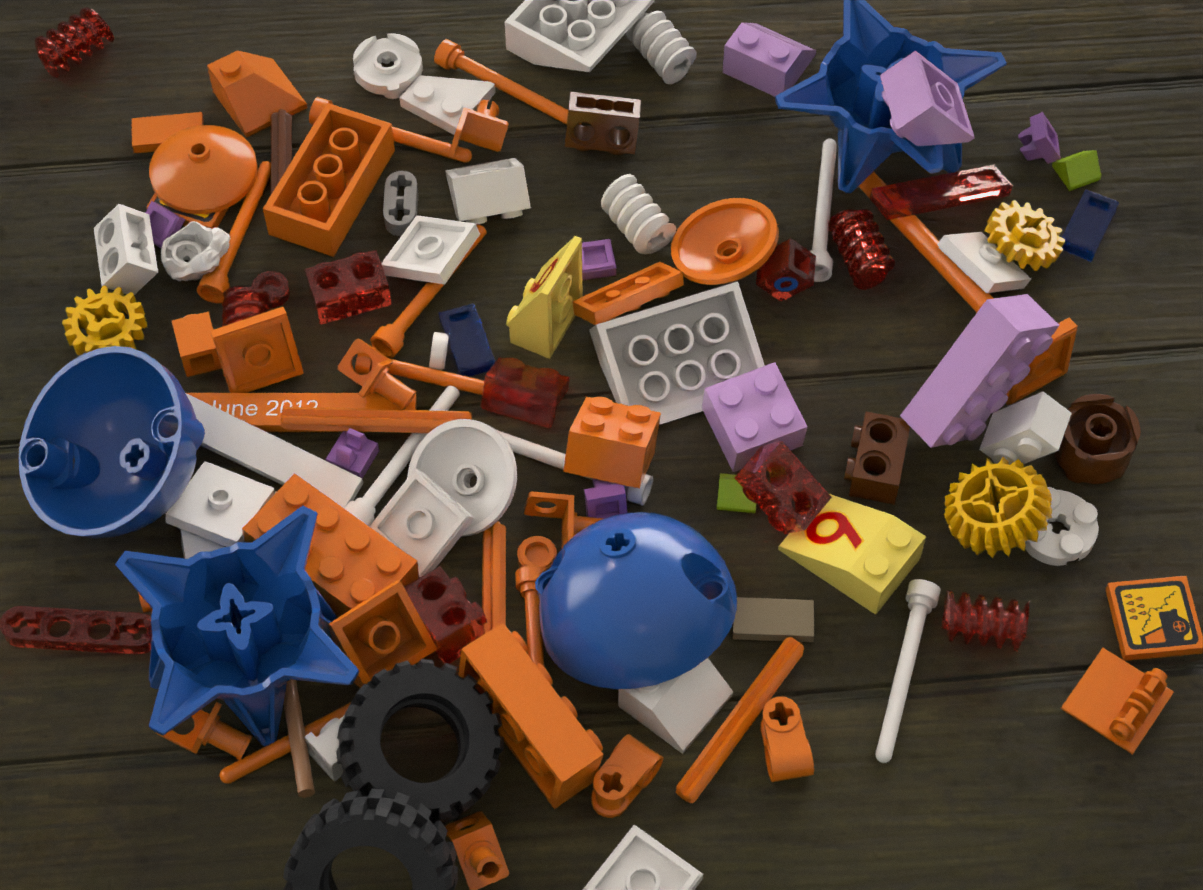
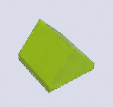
(1078, 169)
(732, 496)

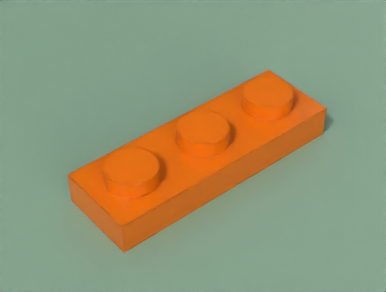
(628, 293)

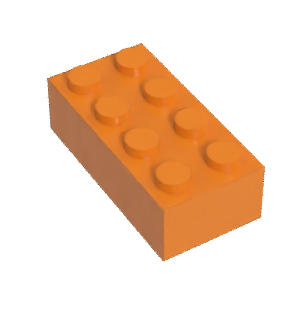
(329, 179)
(345, 554)
(534, 718)

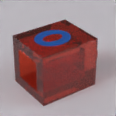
(787, 270)

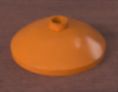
(203, 181)
(725, 241)

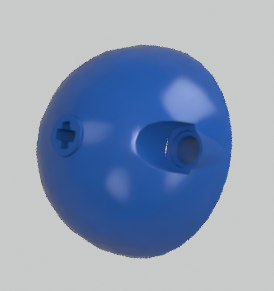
(128, 438)
(624, 603)

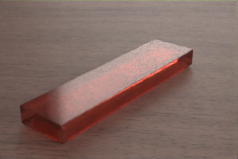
(940, 192)

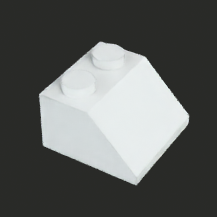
(488, 190)
(680, 706)

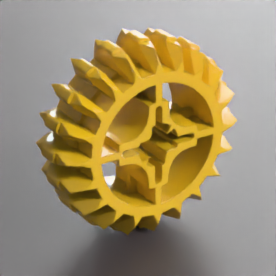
(1022, 507)

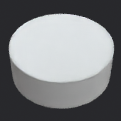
(438, 351)

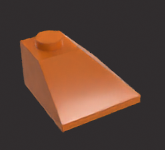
(253, 90)

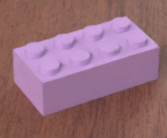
(980, 370)

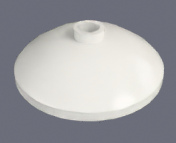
(457, 453)

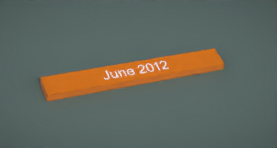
(265, 409)

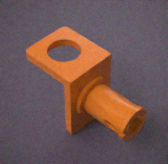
(480, 128)
(378, 378)
(564, 509)
(213, 731)
(477, 850)

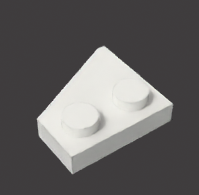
(443, 99)

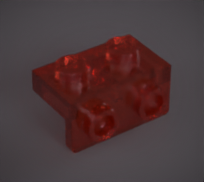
(523, 391)

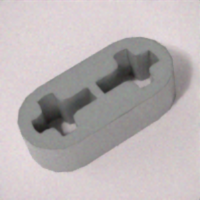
(393, 202)

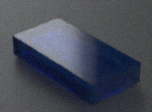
(1089, 224)
(467, 340)

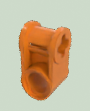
(785, 746)
(624, 776)

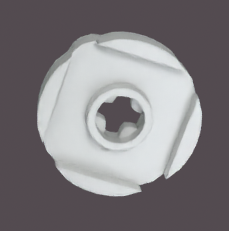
(387, 80)
(1069, 545)

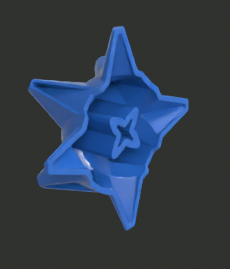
(851, 92)
(237, 627)

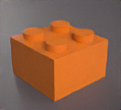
(612, 441)

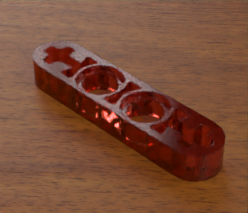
(78, 636)

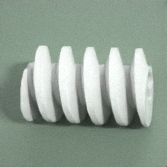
(662, 46)
(637, 215)

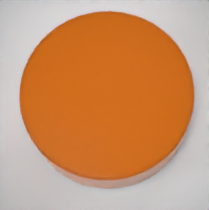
(537, 552)

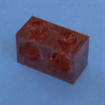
(350, 292)
(787, 481)
(446, 613)

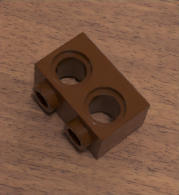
(603, 115)
(882, 458)

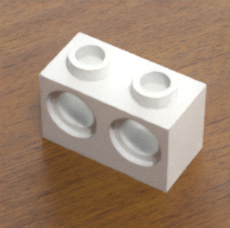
(125, 249)

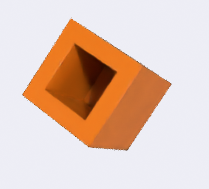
(196, 344)

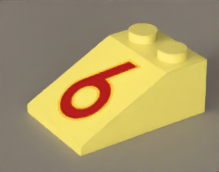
(547, 302)
(857, 550)

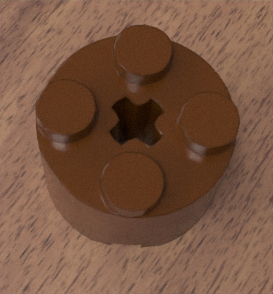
(1098, 440)

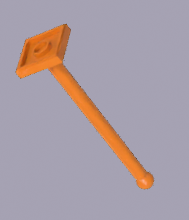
(1044, 367)

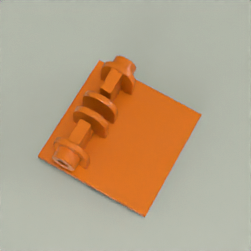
(1118, 699)

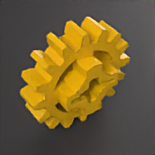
(1024, 235)
(104, 321)

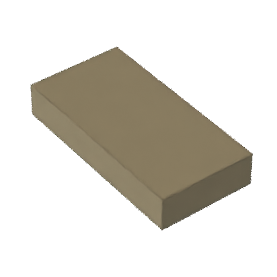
(774, 619)

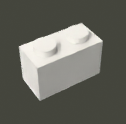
(1026, 430)

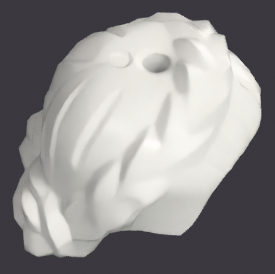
(198, 245)

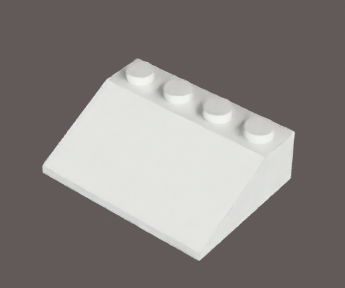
(570, 31)
(677, 351)

